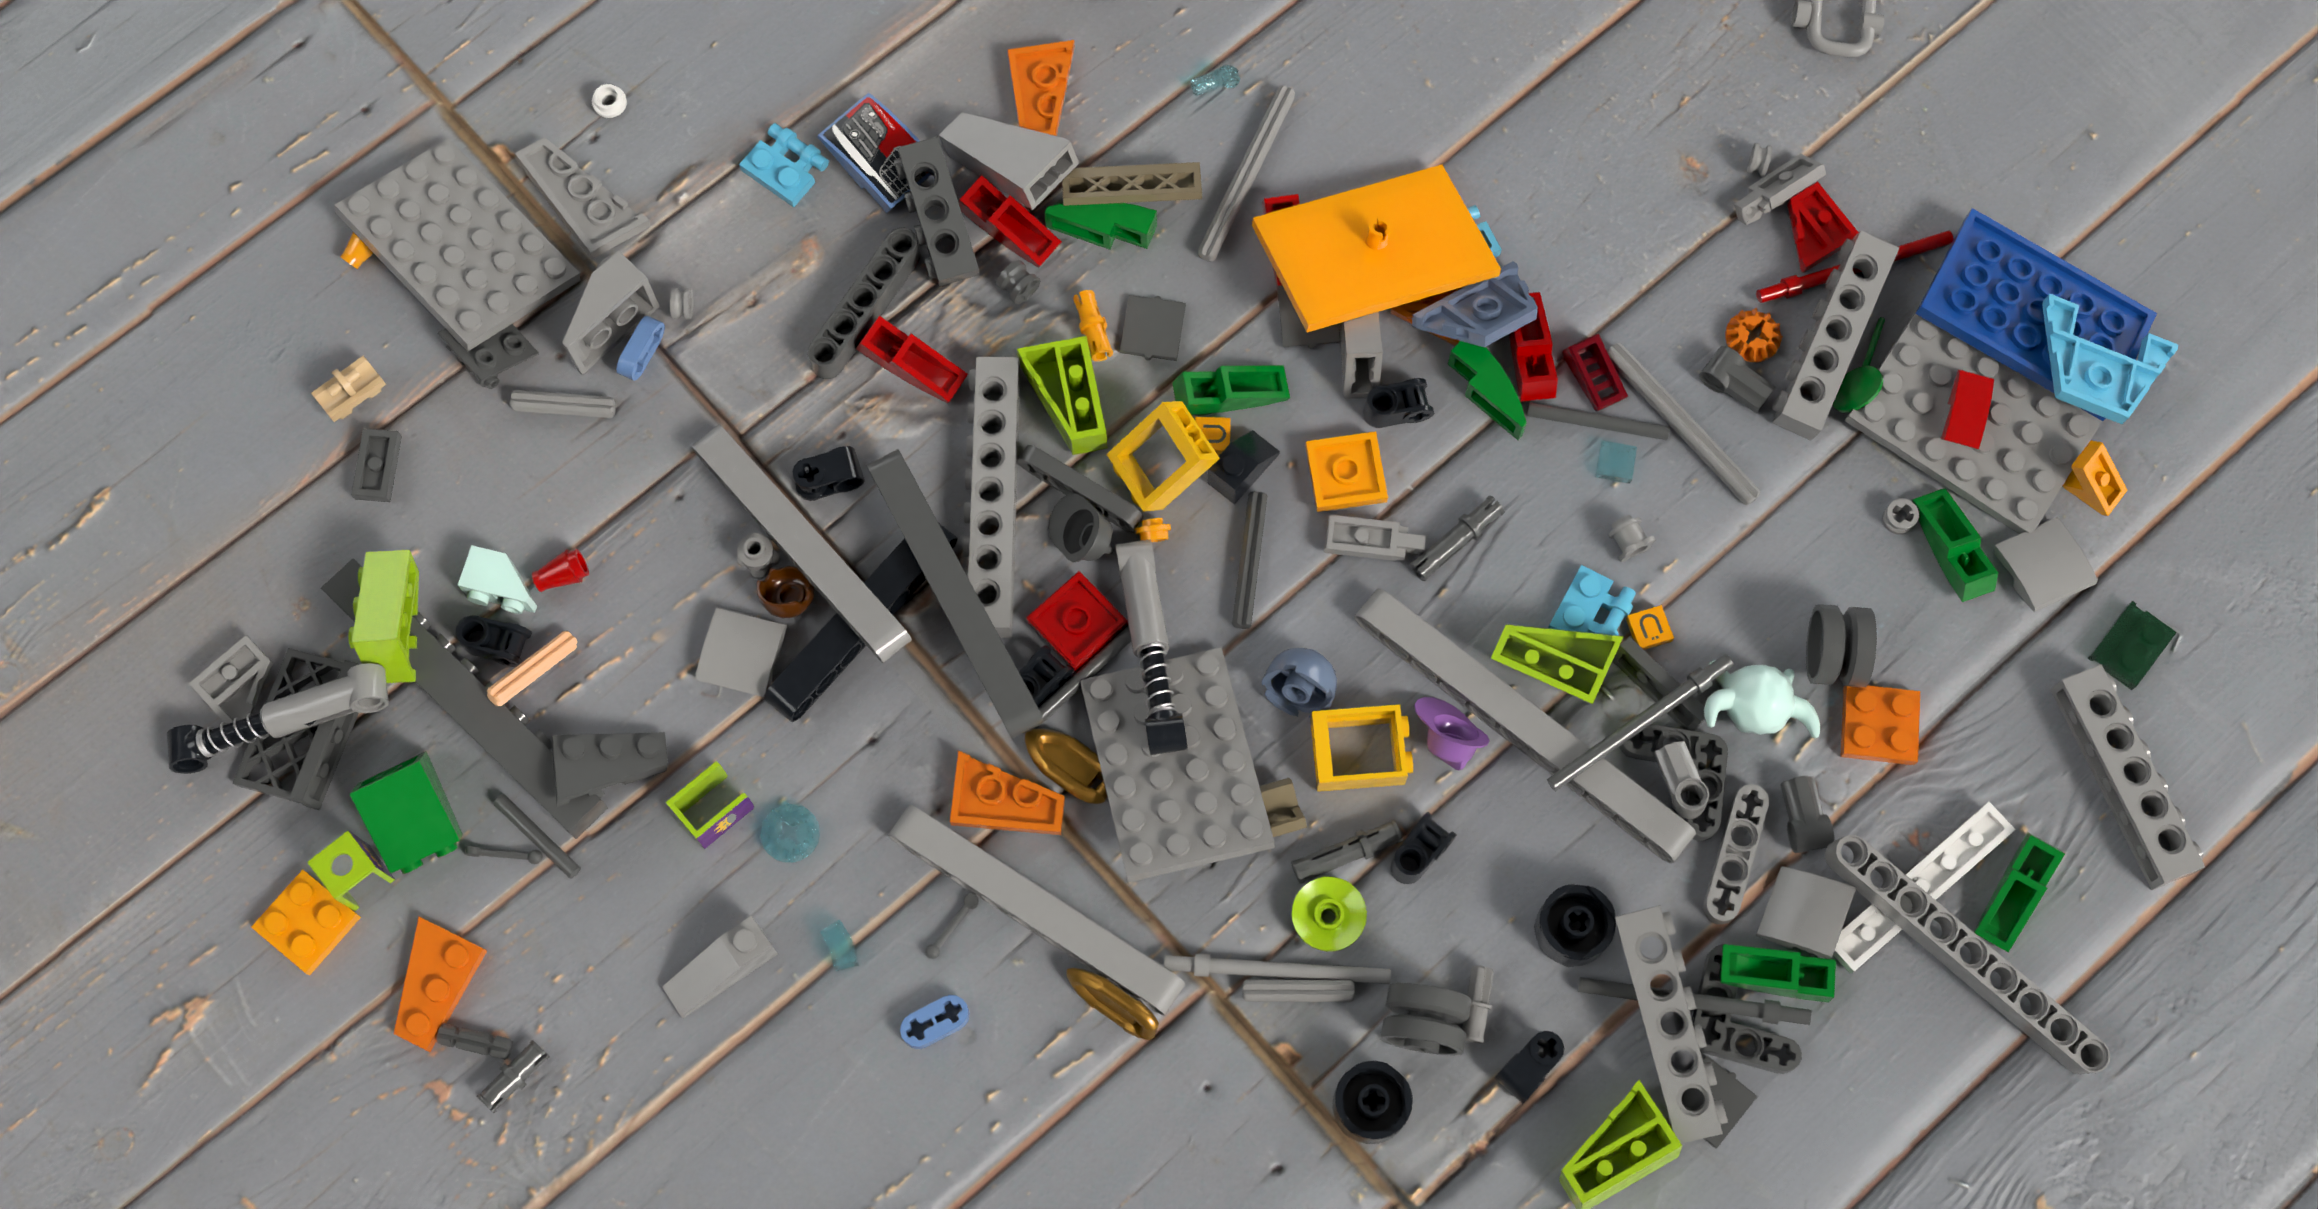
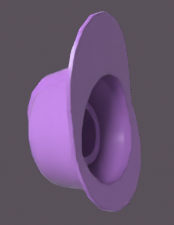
(1450, 732)

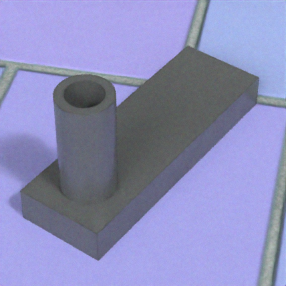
(1658, 683)

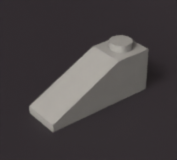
(720, 966)

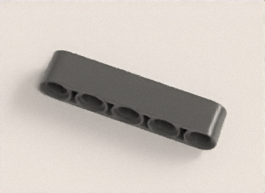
(865, 287)

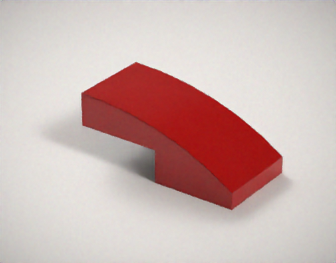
(1969, 409)

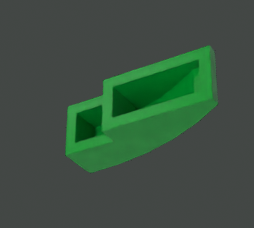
(1104, 223)
(1489, 386)
(1231, 388)
(1956, 545)
(2018, 892)
(1778, 972)

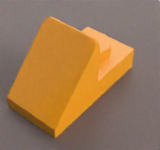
(2096, 479)

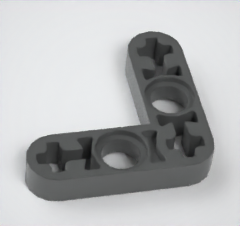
(1695, 743)
(1727, 1031)

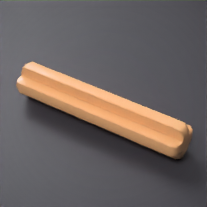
(531, 668)

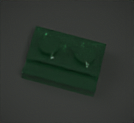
(2132, 645)

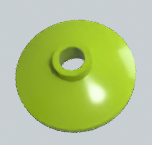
(1331, 895)

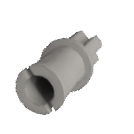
(1479, 991)

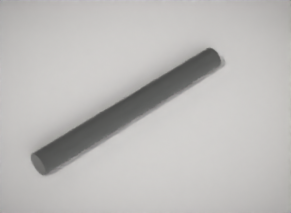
(1598, 421)
(1092, 667)

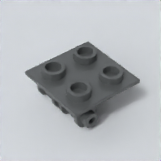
(493, 355)

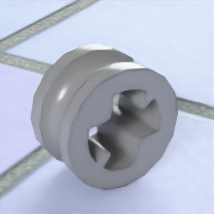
(1759, 159)
(681, 303)
(1896, 506)

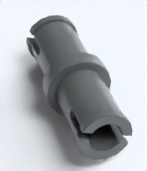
(512, 1076)

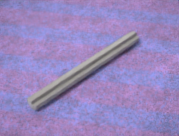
(1246, 173)
(1683, 424)

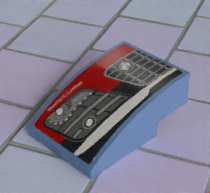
(866, 144)

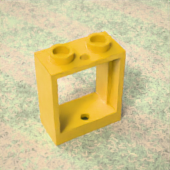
(1187, 438)
(1388, 714)

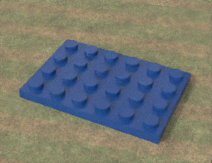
(1994, 296)

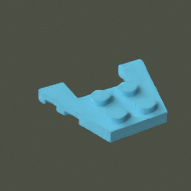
(2095, 375)

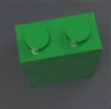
(407, 814)

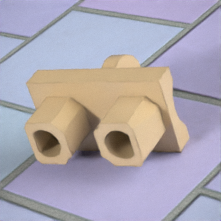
(348, 389)

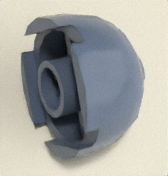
(1300, 681)

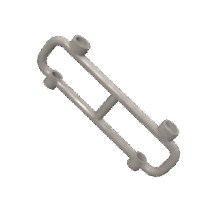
(1809, 14)

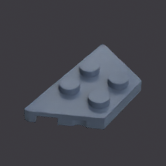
(1481, 310)

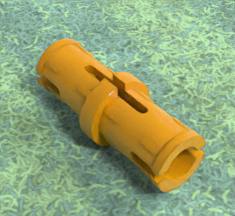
(1093, 325)

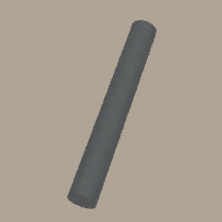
(537, 836)

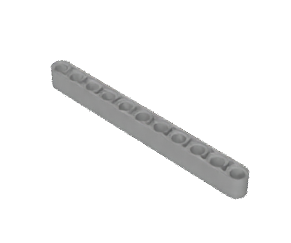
(1523, 724)

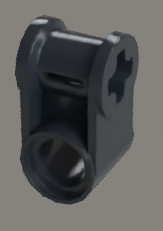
(1405, 402)
(831, 471)
(500, 640)
(1044, 674)
(1425, 845)
(1526, 1069)

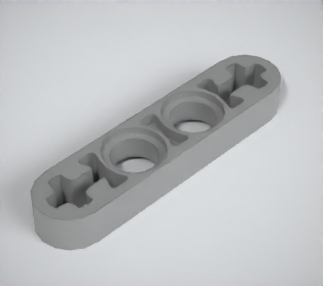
(1731, 852)

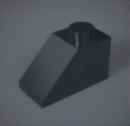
(1241, 465)

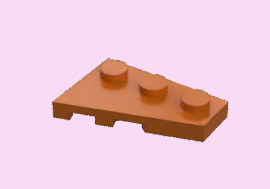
(1040, 83)
(1000, 801)
(434, 982)

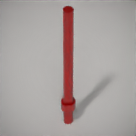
(1794, 285)

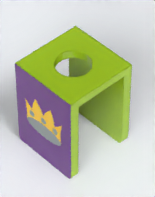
(698, 789)
(364, 863)

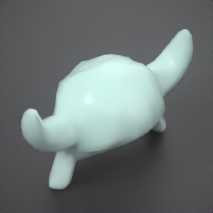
(1760, 701)

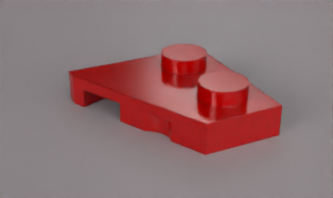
(1817, 226)

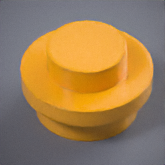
(1154, 530)

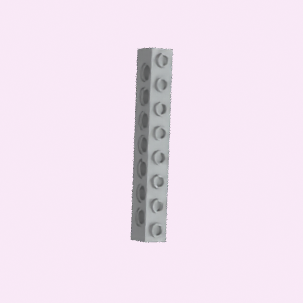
(1000, 376)

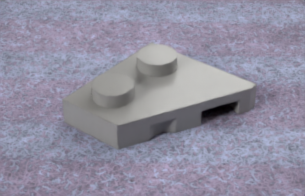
(234, 680)

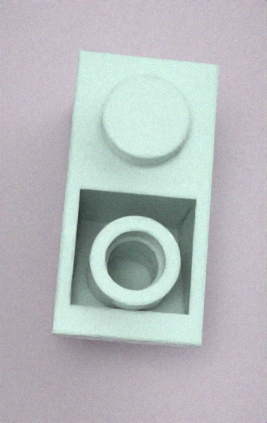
(494, 579)

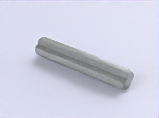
(563, 404)
(1298, 990)

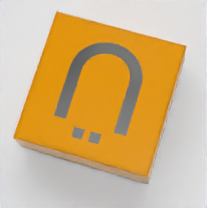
(1216, 431)
(1650, 627)

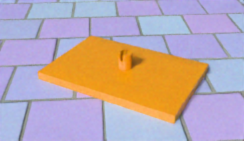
(1375, 247)

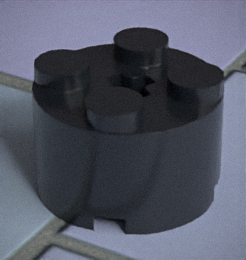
(1569, 905)
(1388, 1087)

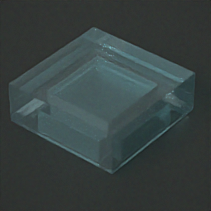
(1616, 462)

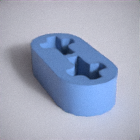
(640, 348)
(931, 1013)

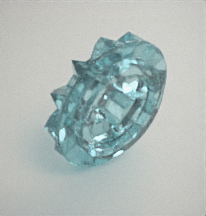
(807, 833)

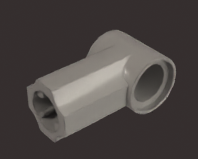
(1681, 777)

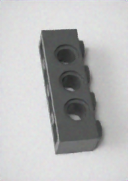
(929, 158)

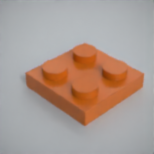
(1880, 724)

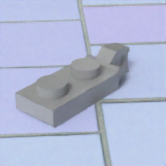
(1778, 187)
(1371, 538)

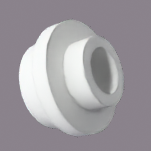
(605, 93)

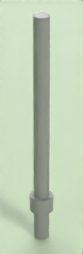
(1203, 965)

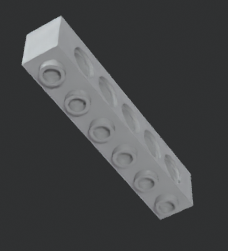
(1875, 260)
(2122, 795)
(1686, 1122)

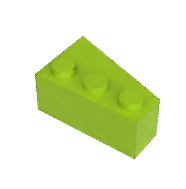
(1068, 390)
(385, 613)
(1558, 657)
(1621, 1151)

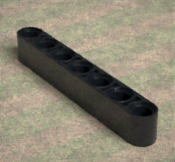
(837, 643)

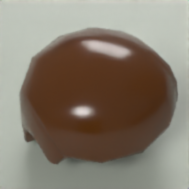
(785, 592)

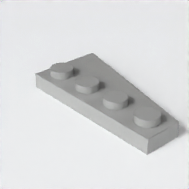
(579, 199)

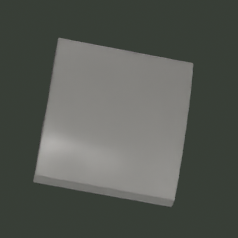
(2046, 564)
(740, 652)
(1806, 912)

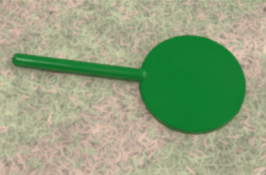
(1862, 383)

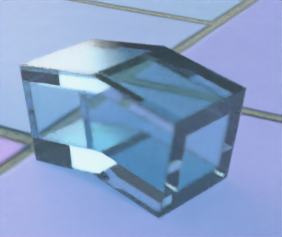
(841, 946)

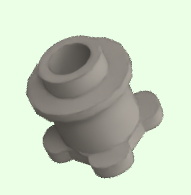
(1630, 537)
(759, 562)

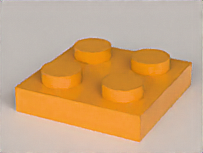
(1346, 471)
(305, 922)

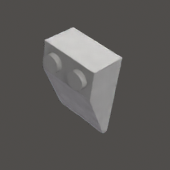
(608, 311)

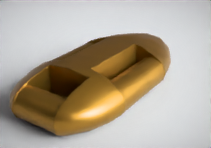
(1067, 763)
(1113, 1003)

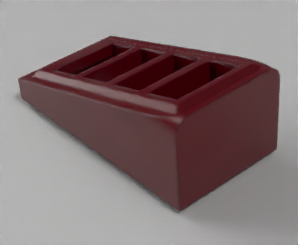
(1579, 370)

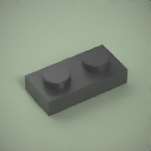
(376, 465)

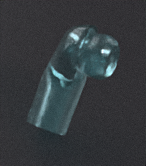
(1223, 76)

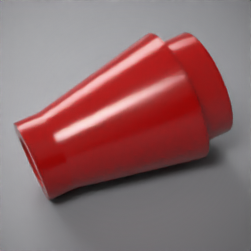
(561, 571)

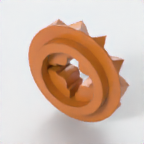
(1758, 349)

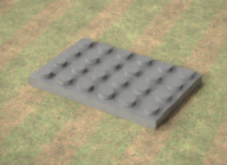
(457, 243)
(2026, 437)
(1185, 803)

